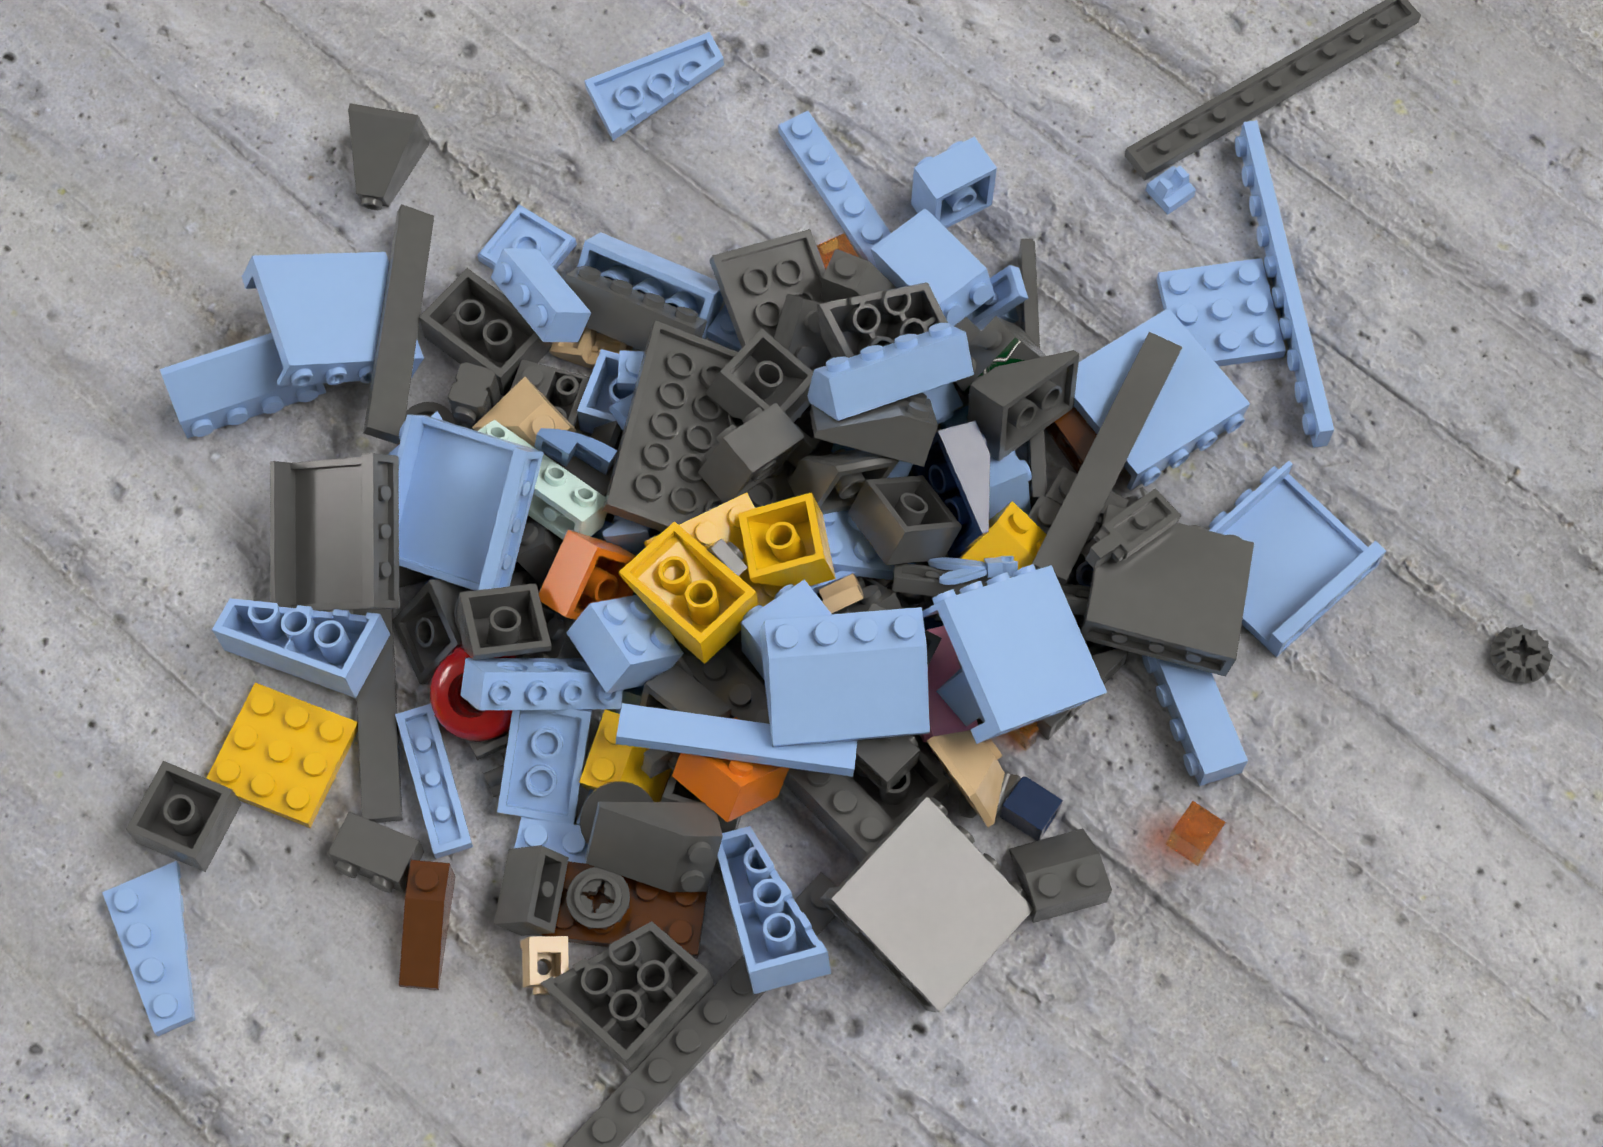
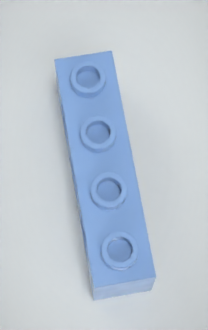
(534, 685)

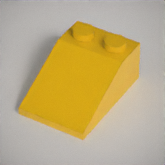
(690, 591)

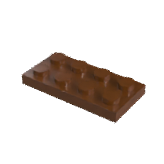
(673, 912)

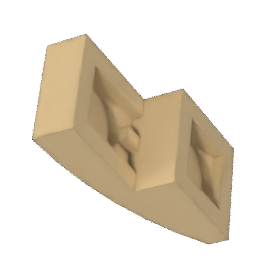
(588, 348)
(841, 593)

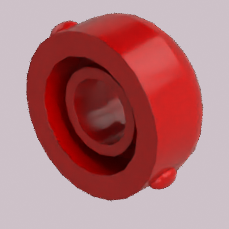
(455, 711)

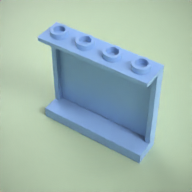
(323, 313)
(1189, 411)
(462, 502)
(1299, 558)
(1018, 649)

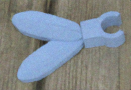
(967, 570)

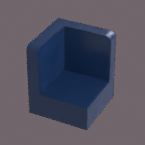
(1031, 808)

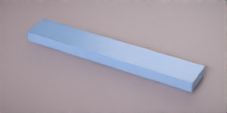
(727, 740)

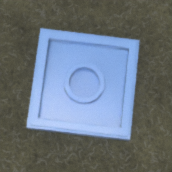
(528, 231)

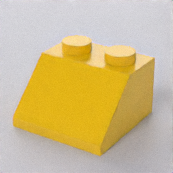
(1009, 535)
(787, 543)
(618, 762)

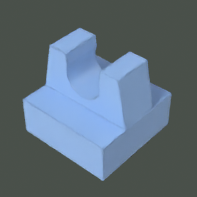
(1171, 189)

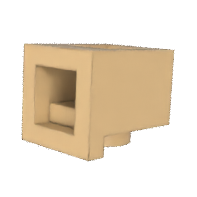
(552, 951)

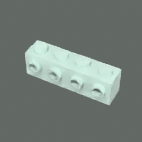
(559, 497)

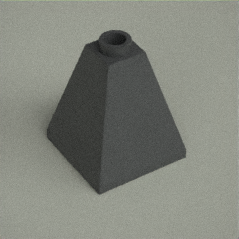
(384, 152)

